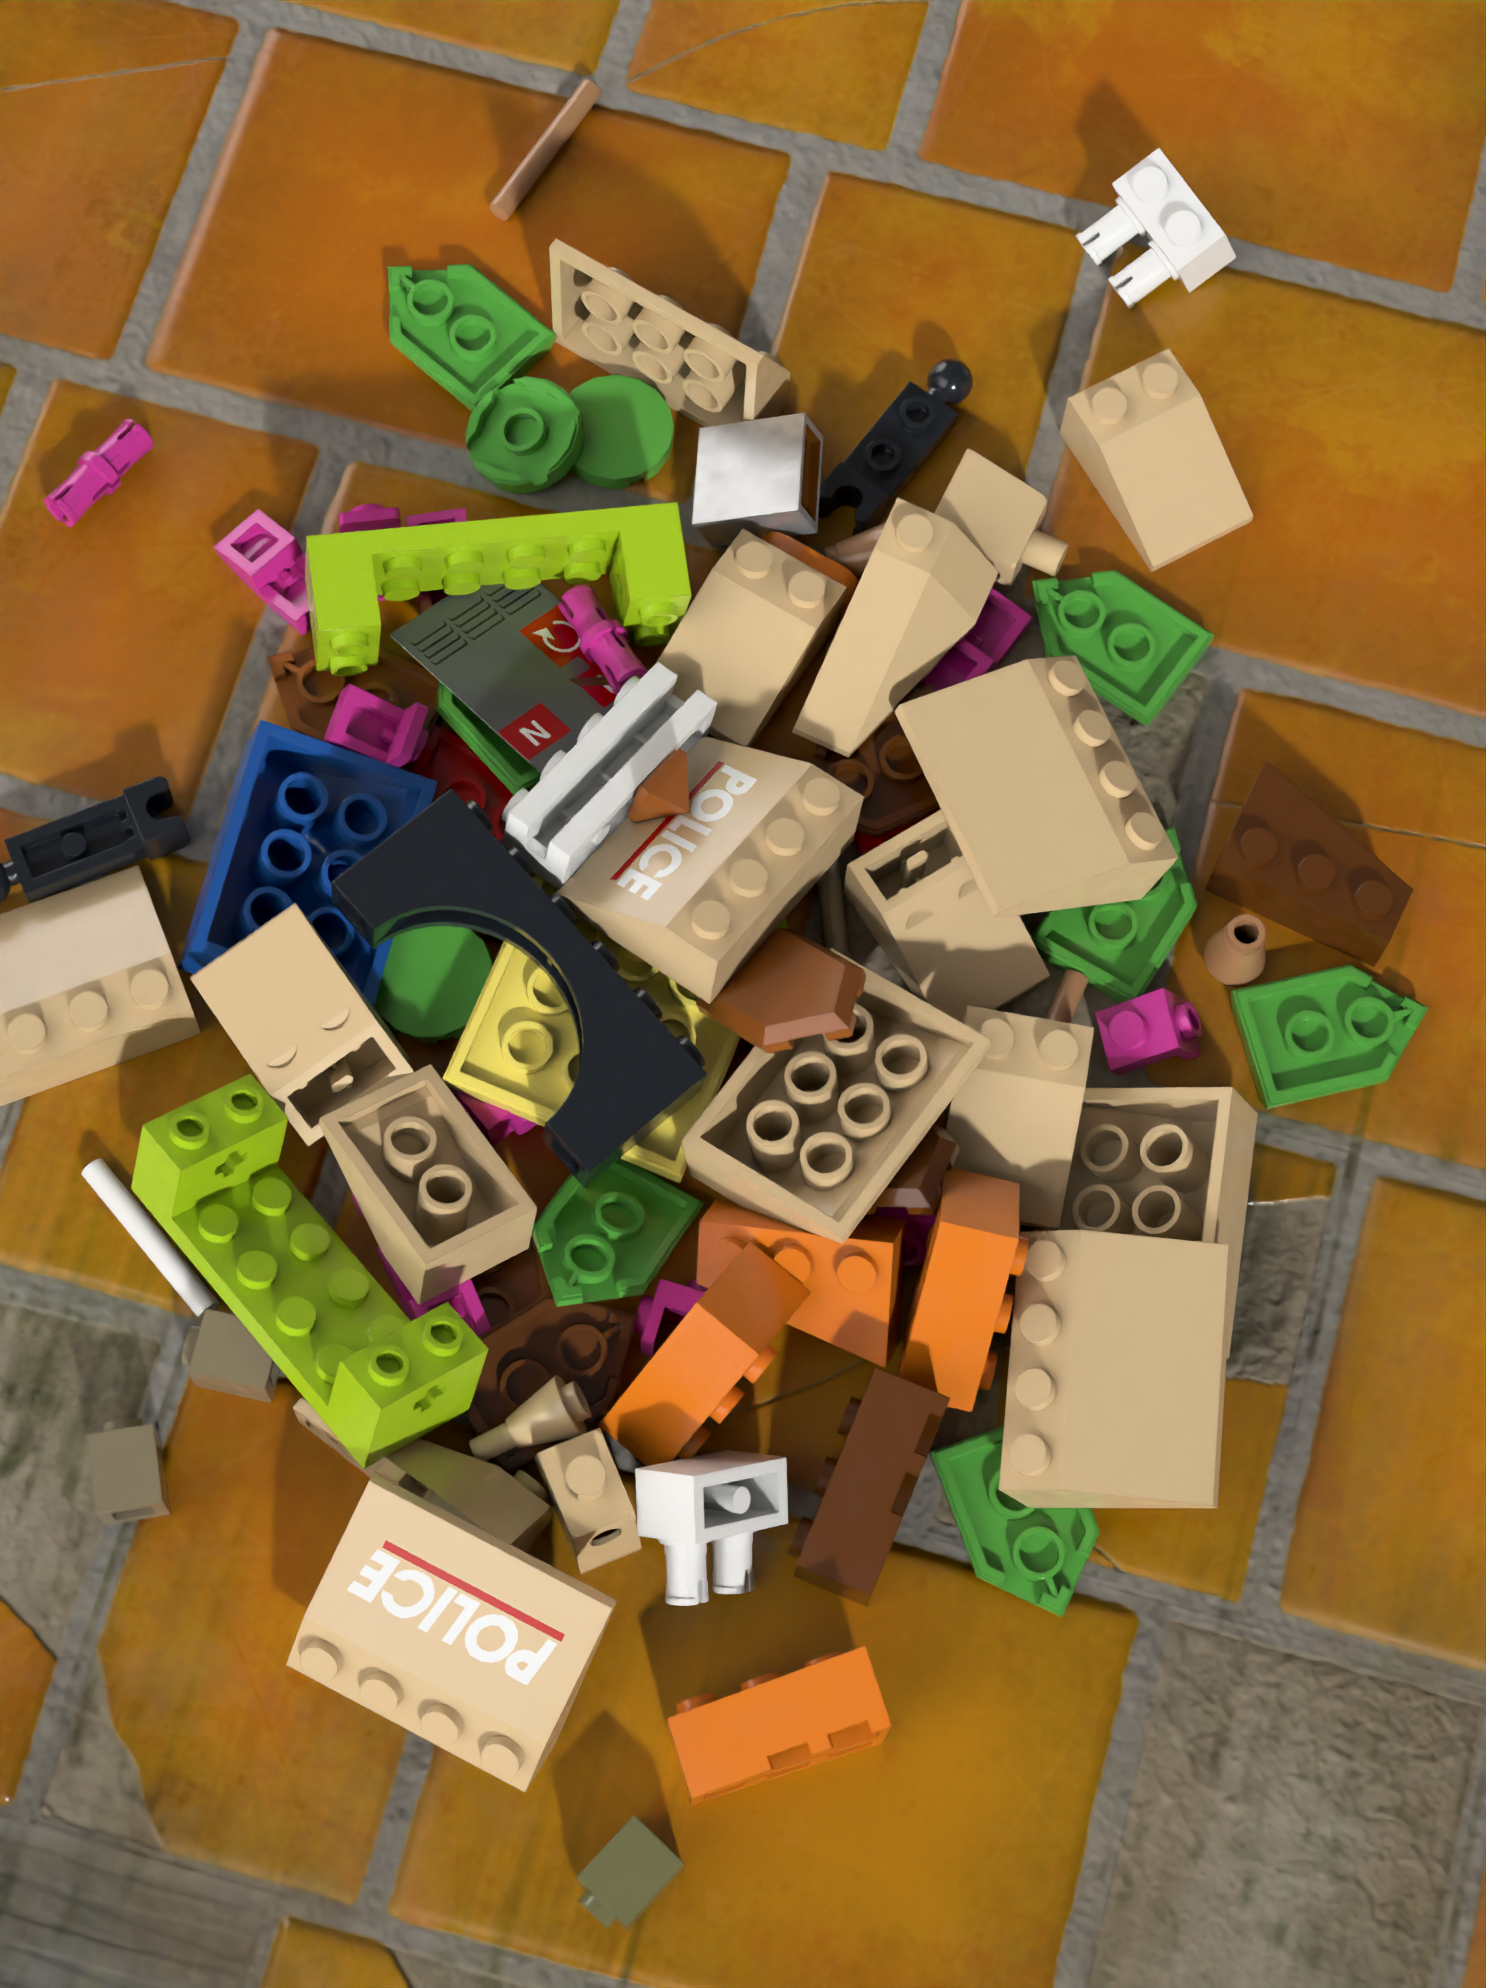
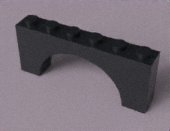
(457, 874)

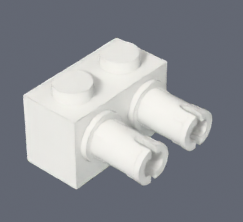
(1180, 230)
(714, 1501)

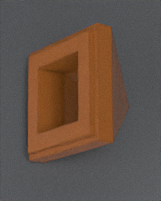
(664, 791)

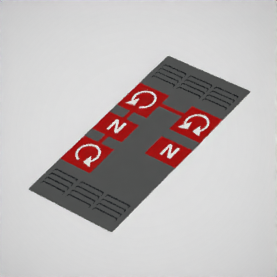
(511, 665)

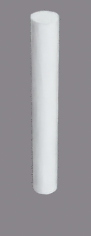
(149, 1237)

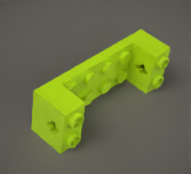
(632, 544)
(296, 1281)

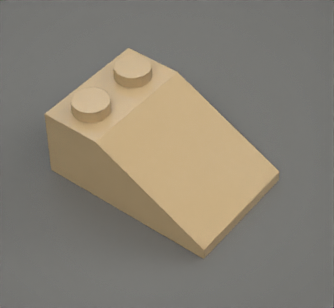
(1156, 459)
(752, 635)
(1023, 1108)
(429, 1183)

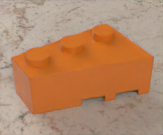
(851, 1284)
(963, 1287)
(704, 1359)
(778, 1725)

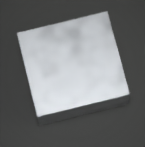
(758, 478)

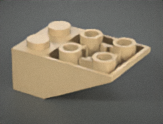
(937, 925)
(300, 1021)

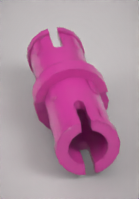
(99, 472)
(601, 637)

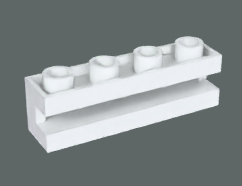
(592, 786)

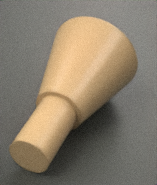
(547, 1416)

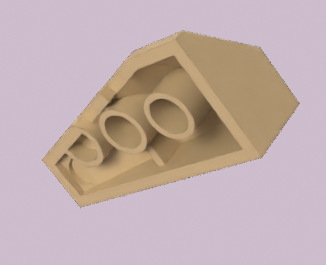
(905, 615)
(455, 1482)

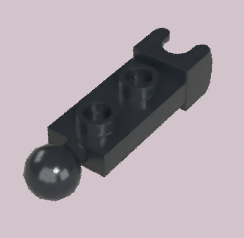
(896, 446)
(93, 841)

